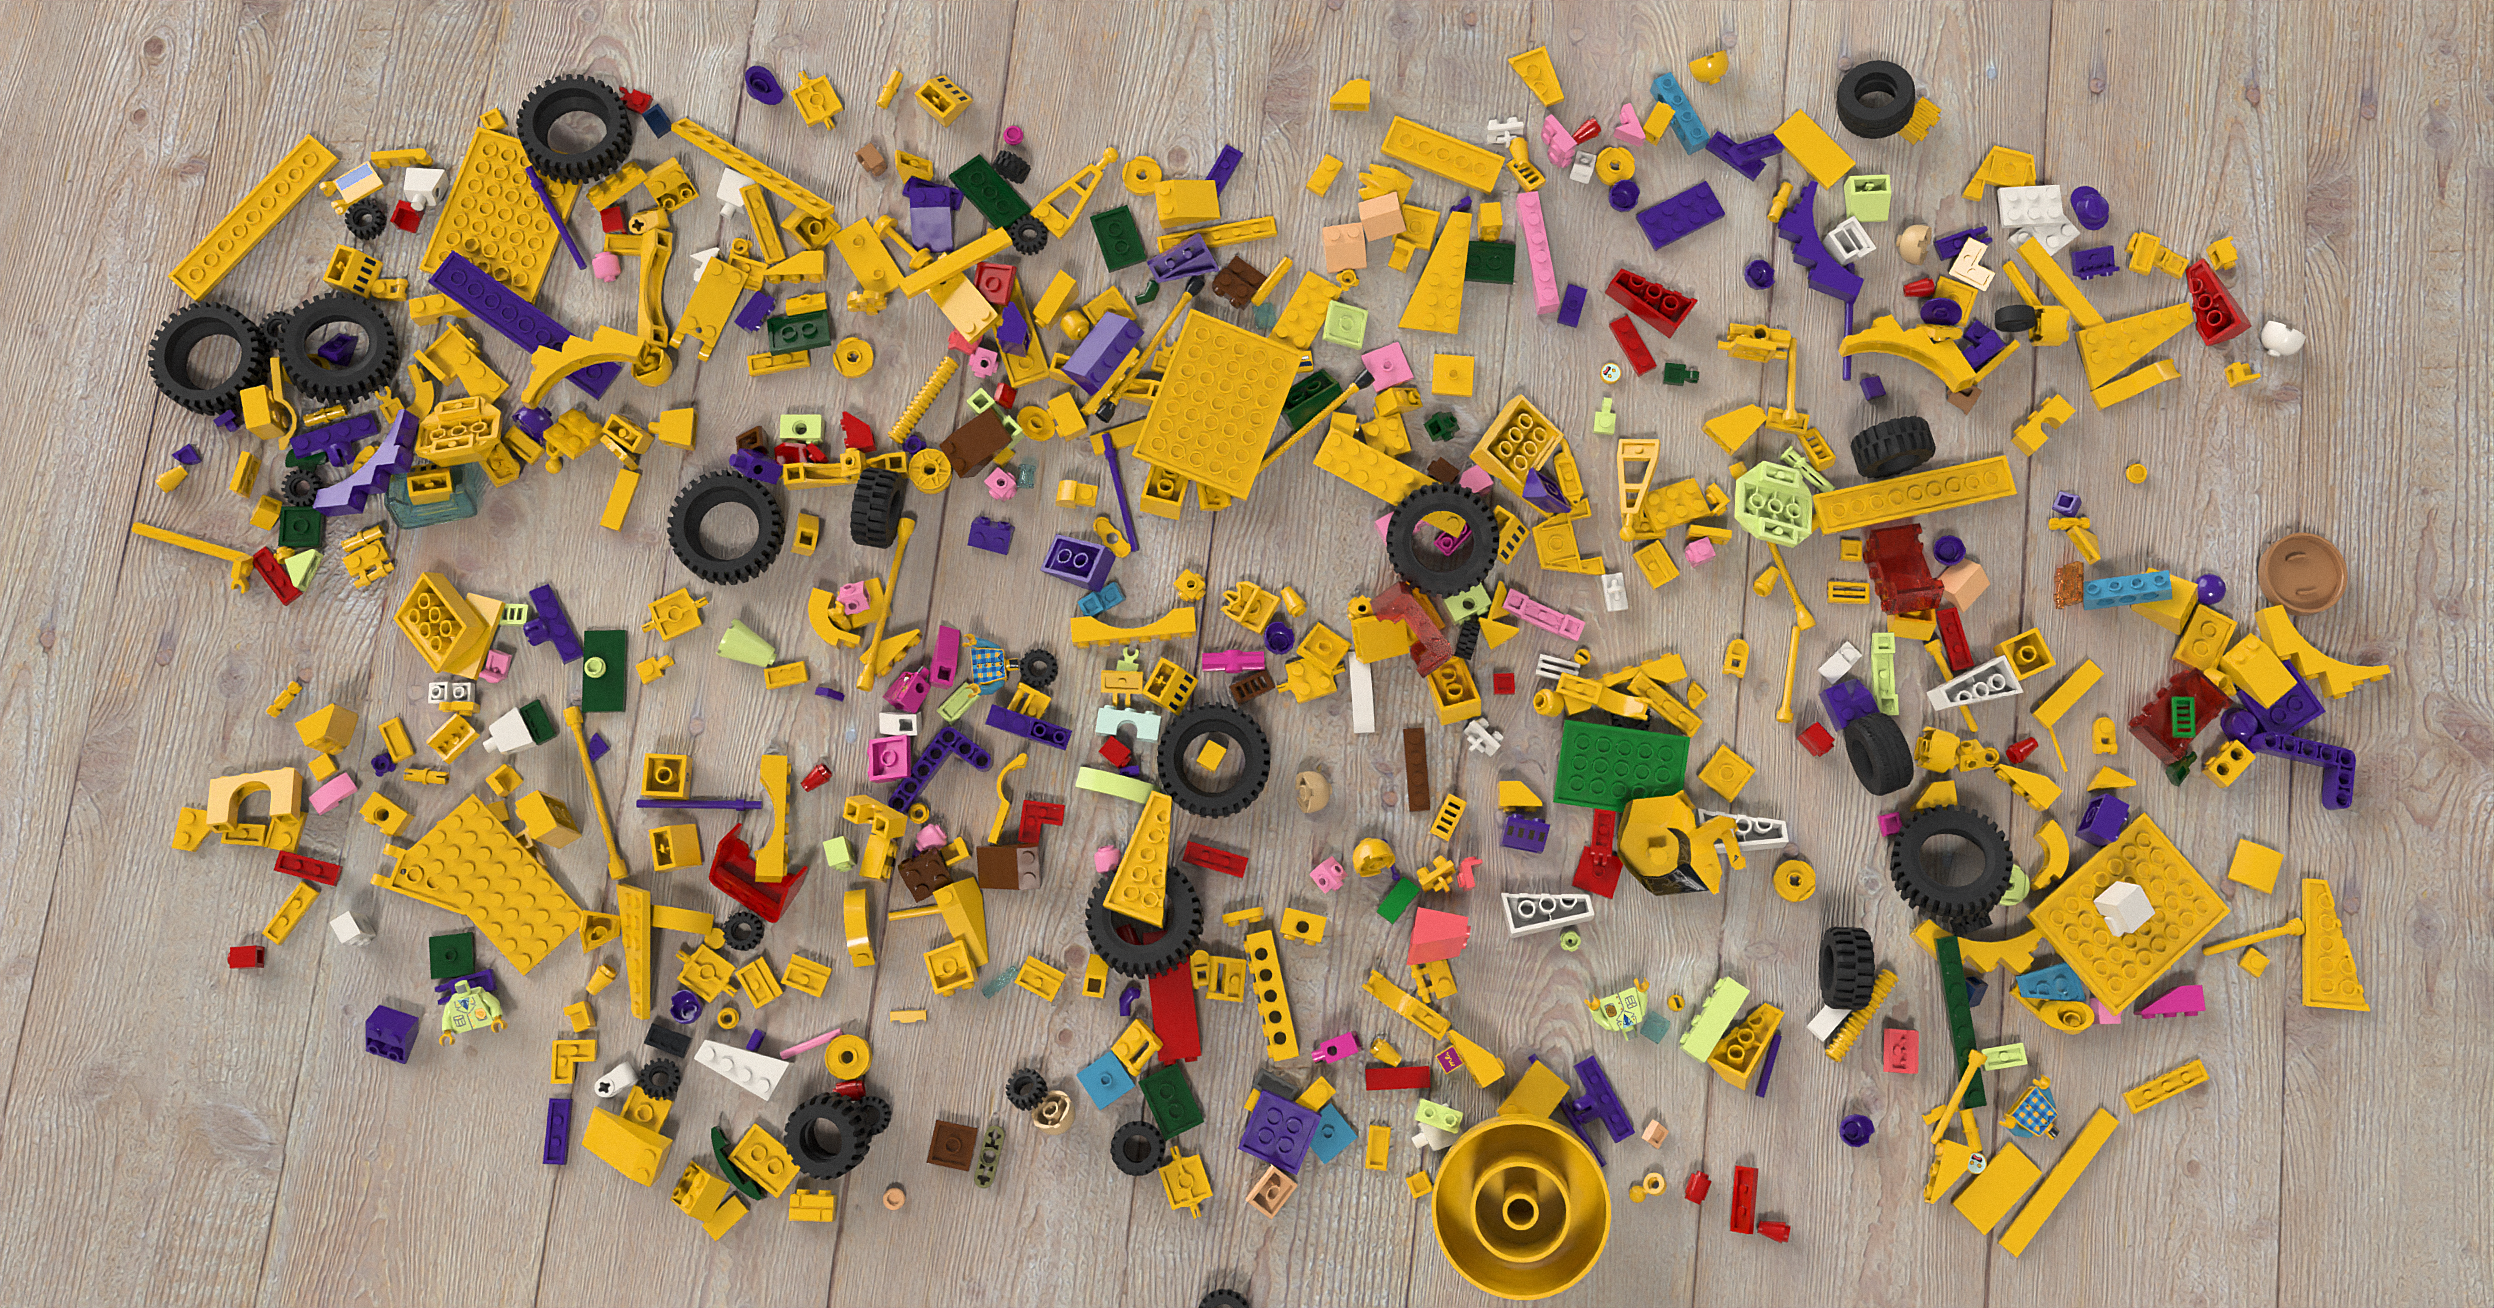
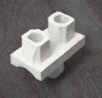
(1504, 132)
(1614, 592)
(1481, 739)

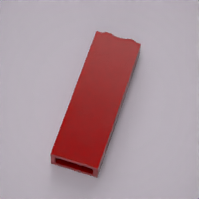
(1174, 1010)

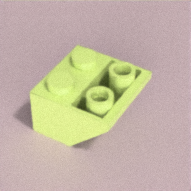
(1868, 197)

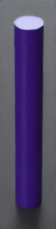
(1768, 1067)

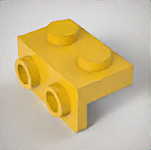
(501, 466)
(1212, 499)
(453, 738)

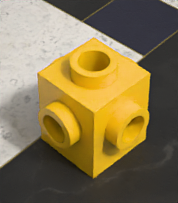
(1186, 580)
(1355, 603)
(1969, 755)

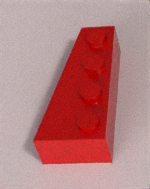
(1650, 301)

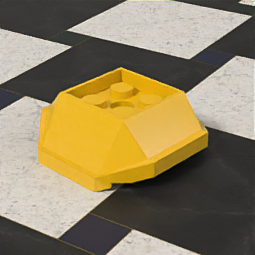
(459, 432)

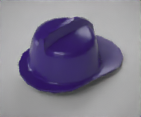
(763, 86)
(2090, 207)
(2240, 726)

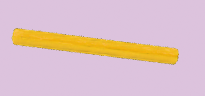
(186, 542)

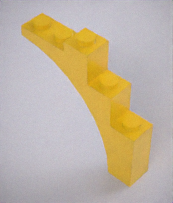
(1914, 344)
(577, 353)
(2286, 643)
(1984, 955)

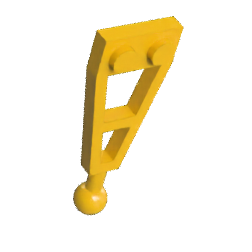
(1051, 218)
(1635, 451)

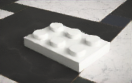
(2030, 206)
(2050, 237)

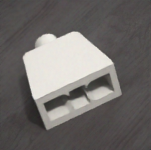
(425, 186)
(729, 193)
(510, 734)
(1435, 1137)

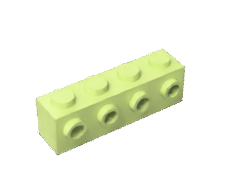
(1714, 1019)

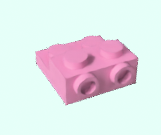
(1561, 143)

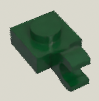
(1676, 375)
(2180, 769)

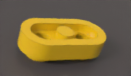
(1252, 915)

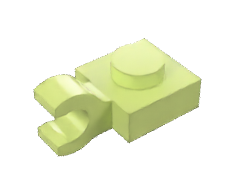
(1604, 421)

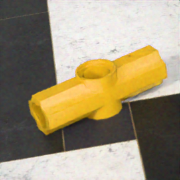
(1782, 337)

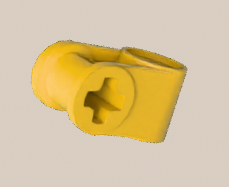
(651, 219)
(2221, 680)

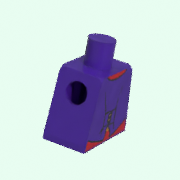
(749, 464)

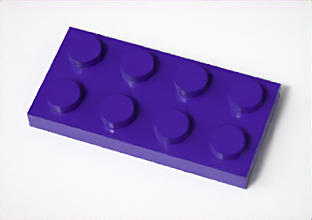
(1680, 215)

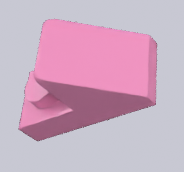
(1631, 129)

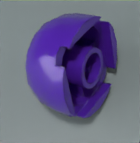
(534, 422)

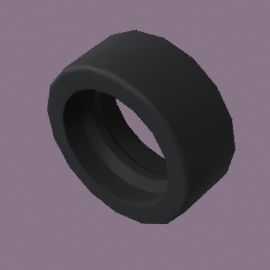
(2015, 318)

